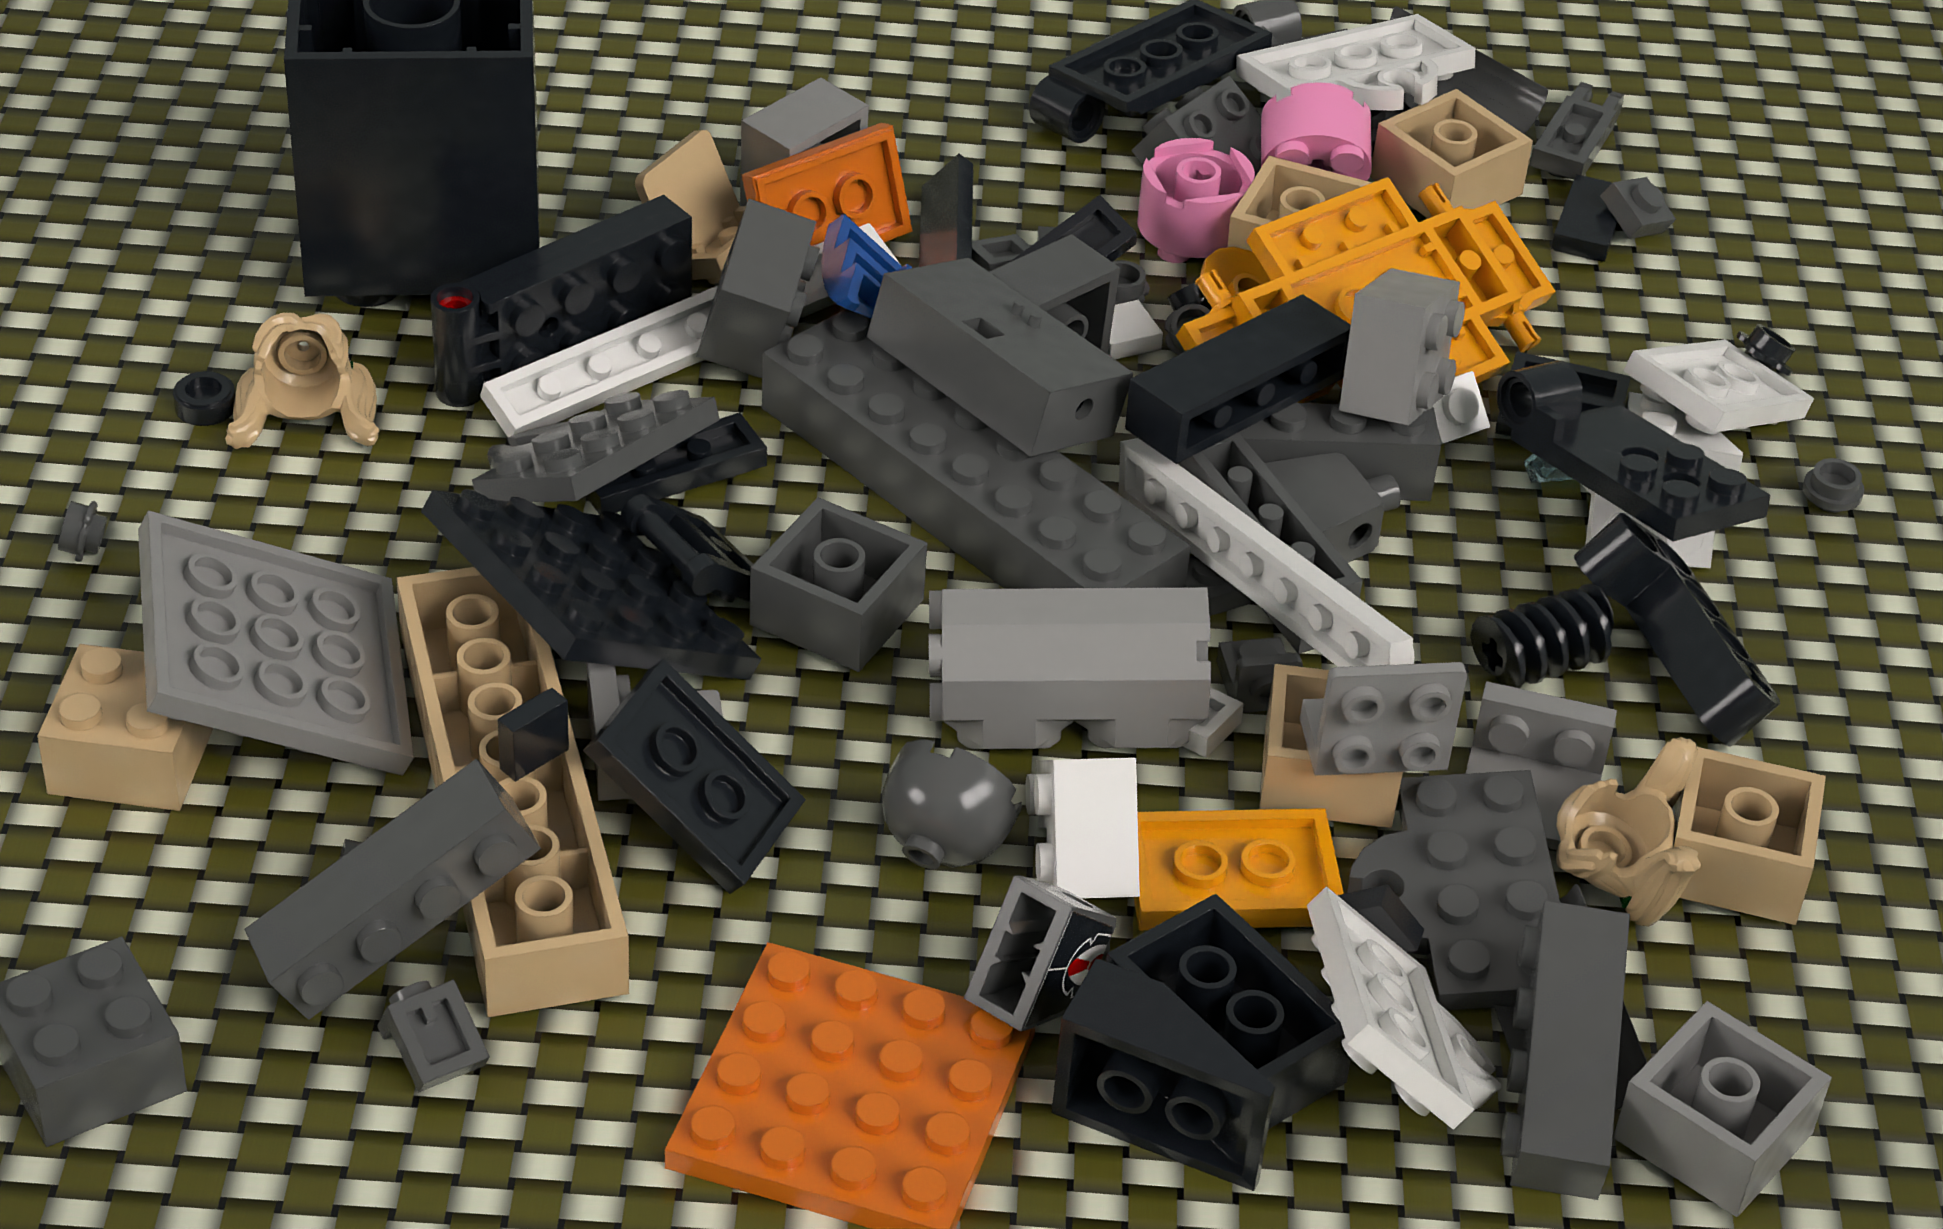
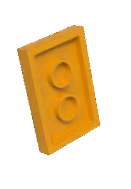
(1254, 860)

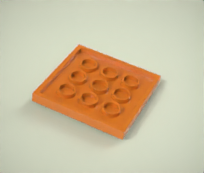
(850, 1094)

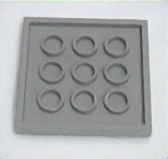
(272, 644)

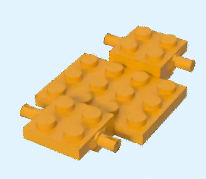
(1364, 233)

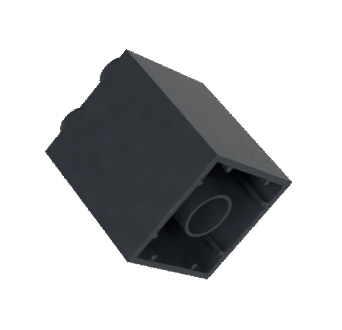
(411, 142)

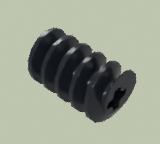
(1545, 636)

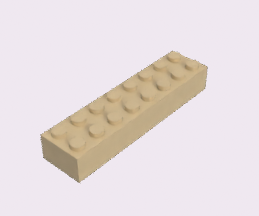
(554, 921)

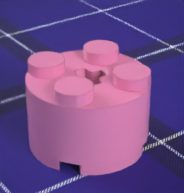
(1319, 129)
(1190, 197)

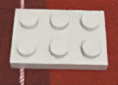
(1717, 386)

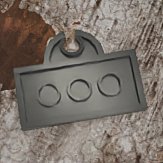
(593, 447)
(1472, 877)

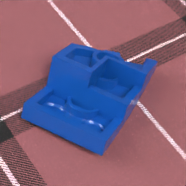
(854, 266)

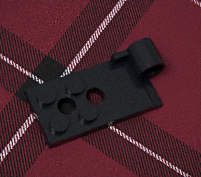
(1142, 67)
(1624, 456)

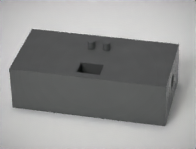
(999, 356)

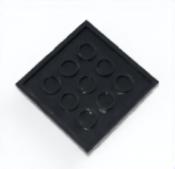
(590, 585)

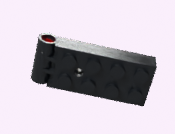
(559, 296)

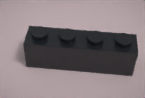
(1237, 378)

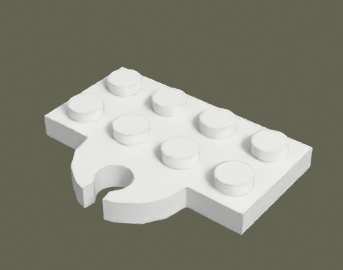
(1370, 60)
(1395, 1018)

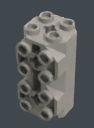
(1038, 659)

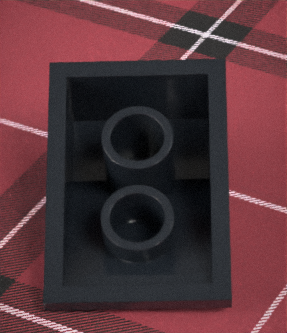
(1160, 1077)

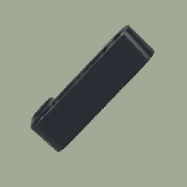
(1680, 626)

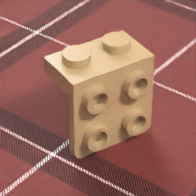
(698, 183)

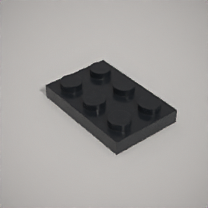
(695, 776)

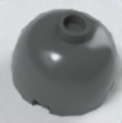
(947, 807)

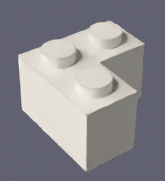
(1088, 824)

